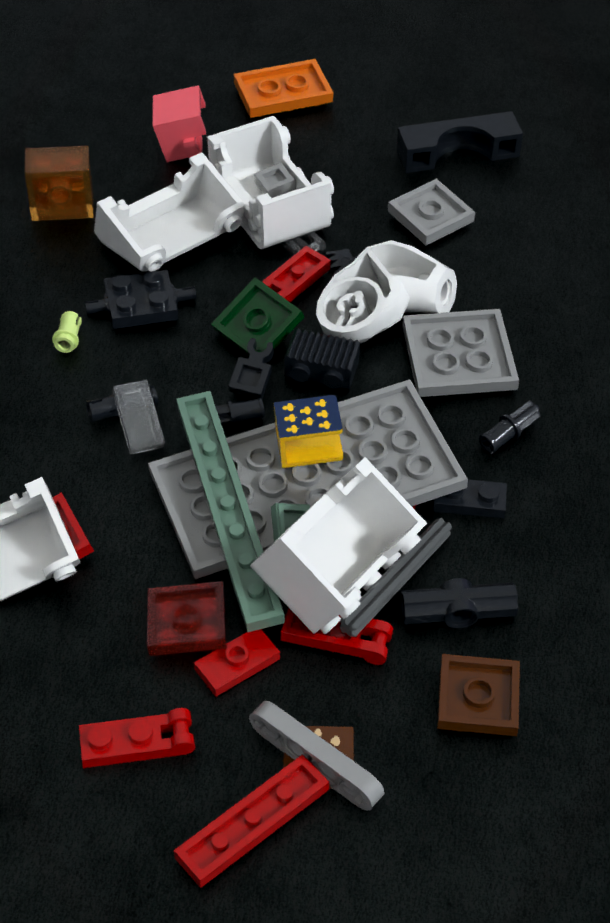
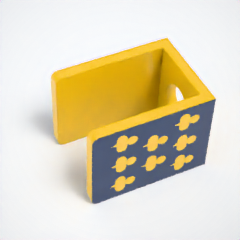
(308, 431)

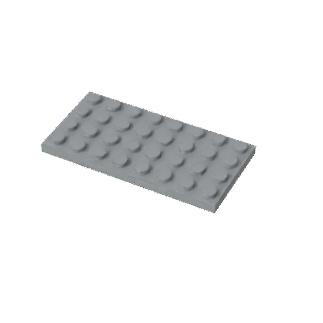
(382, 425)

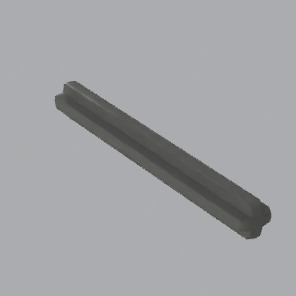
(396, 577)

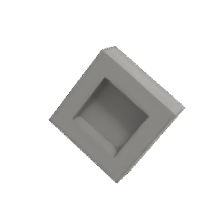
(275, 180)

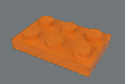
(283, 88)

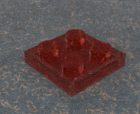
(186, 618)

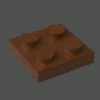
(479, 695)

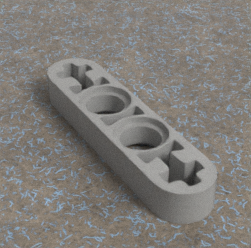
(296, 739)

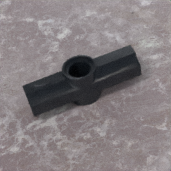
(458, 603)

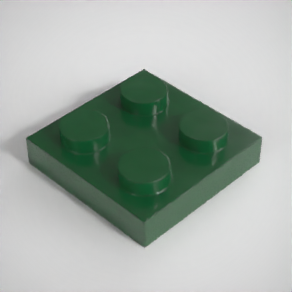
(257, 314)

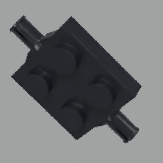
(140, 299)

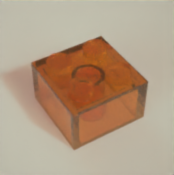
(59, 183)

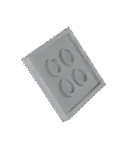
(459, 353)

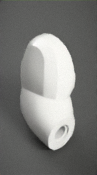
(381, 288)

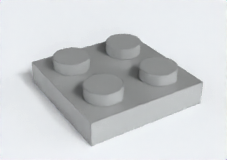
(431, 211)

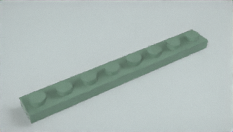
(229, 510)

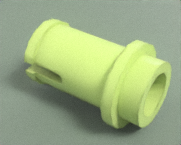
(66, 337)

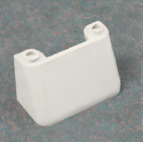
(172, 219)
(33, 541)

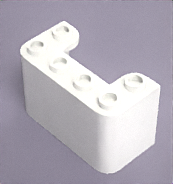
(270, 220)
(340, 547)

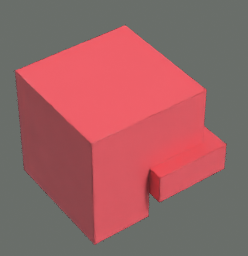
(179, 122)

